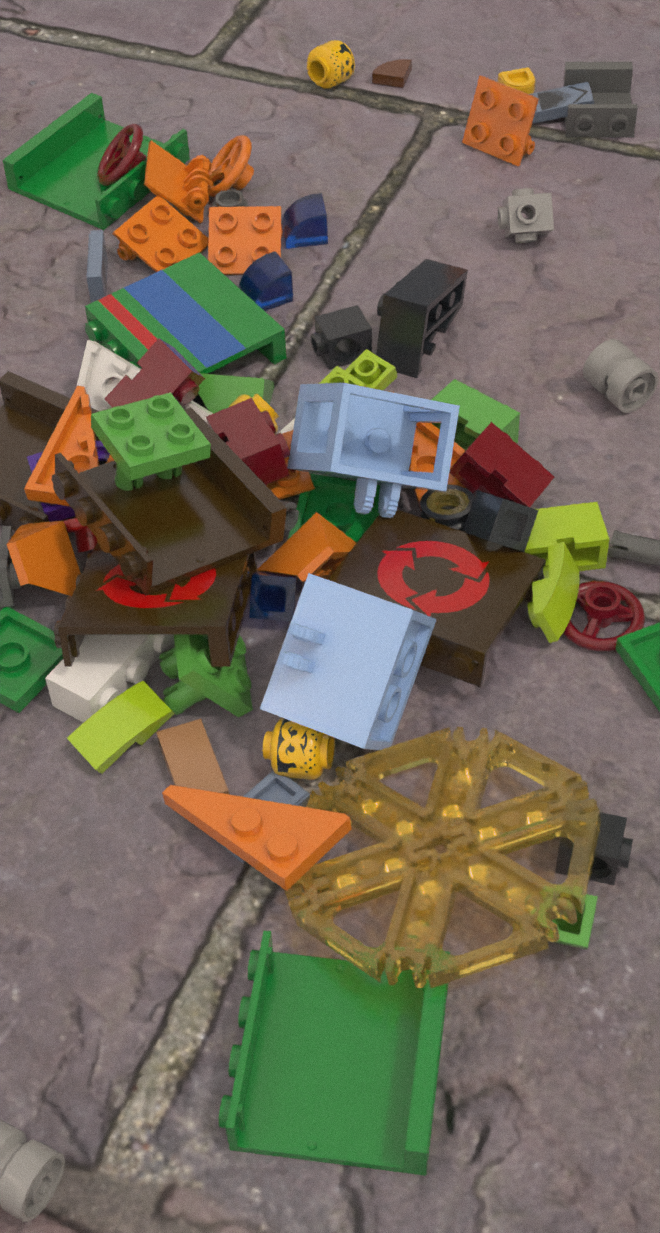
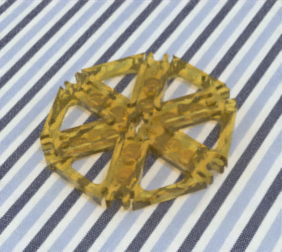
(471, 865)

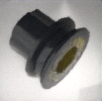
(447, 507)

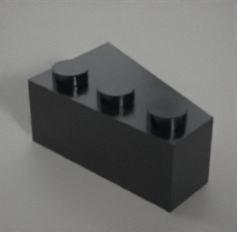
(416, 311)

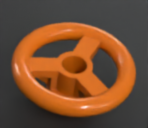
(231, 166)

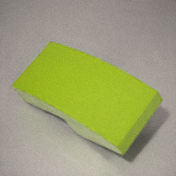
(365, 371)
(556, 594)
(118, 724)

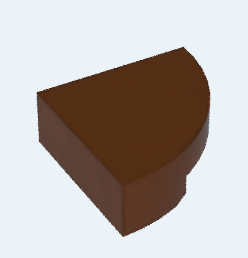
(392, 73)

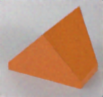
(312, 549)
(44, 556)

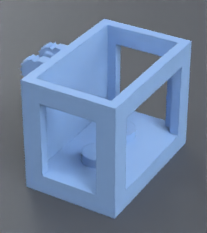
(369, 439)
(348, 664)

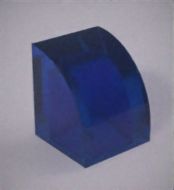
(305, 222)
(268, 282)
(274, 595)

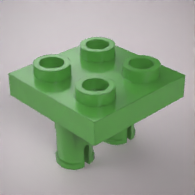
(149, 439)
(199, 680)

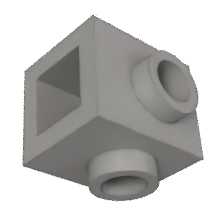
(537, 209)

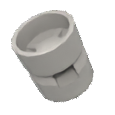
(620, 375)
(27, 1173)

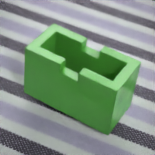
(477, 413)

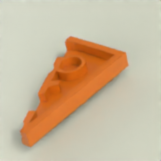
(72, 439)

